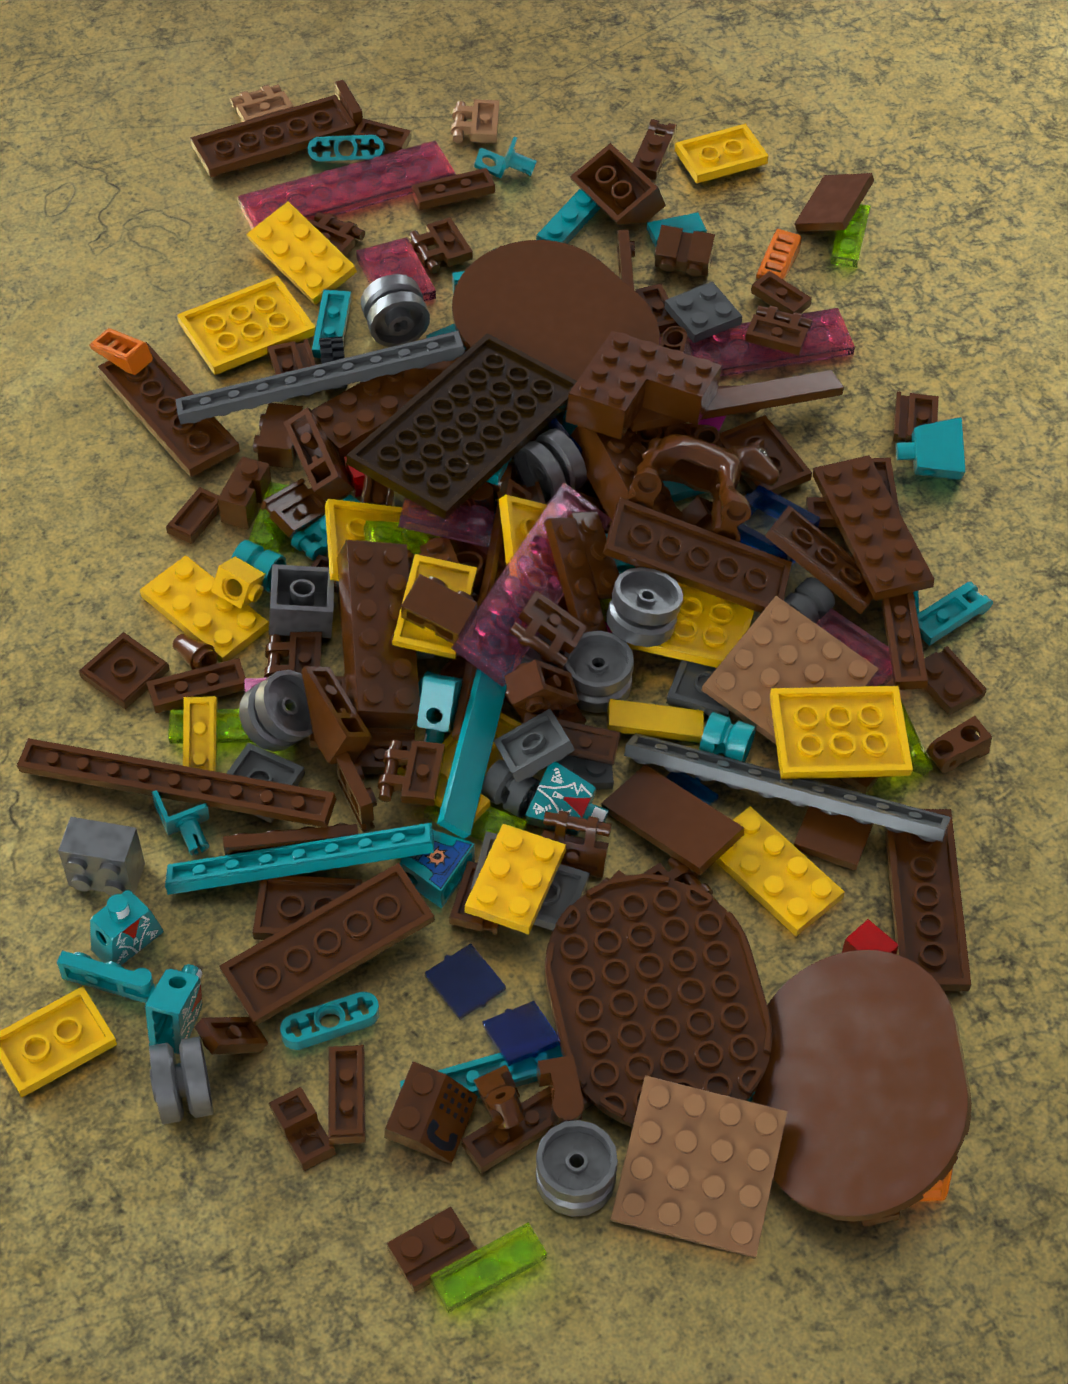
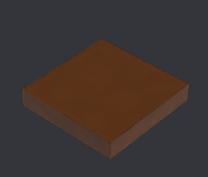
(123, 670)
(833, 838)

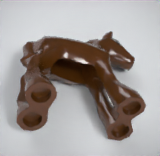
(704, 469)

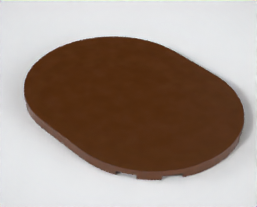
(548, 303)
(659, 988)
(869, 1085)

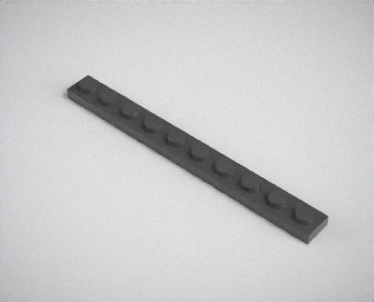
(319, 377)
(799, 792)

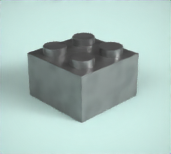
(301, 600)
(101, 856)

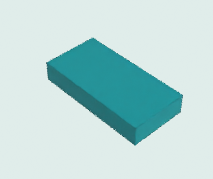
(688, 222)

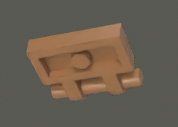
(260, 102)
(484, 121)

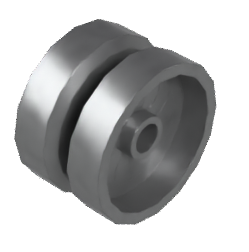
(395, 310)
(551, 461)
(644, 607)
(600, 670)
(276, 711)
(174, 1081)
(576, 1168)

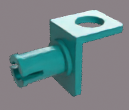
(512, 159)
(186, 822)

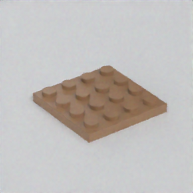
(782, 652)
(699, 1166)

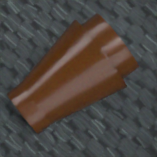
(194, 652)

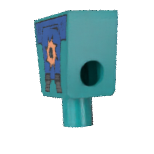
(439, 872)

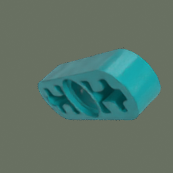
(326, 156)
(302, 1020)

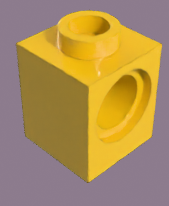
(238, 582)

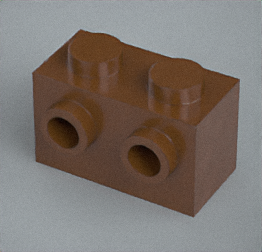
(541, 687)

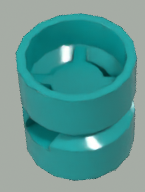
(260, 559)
(727, 738)

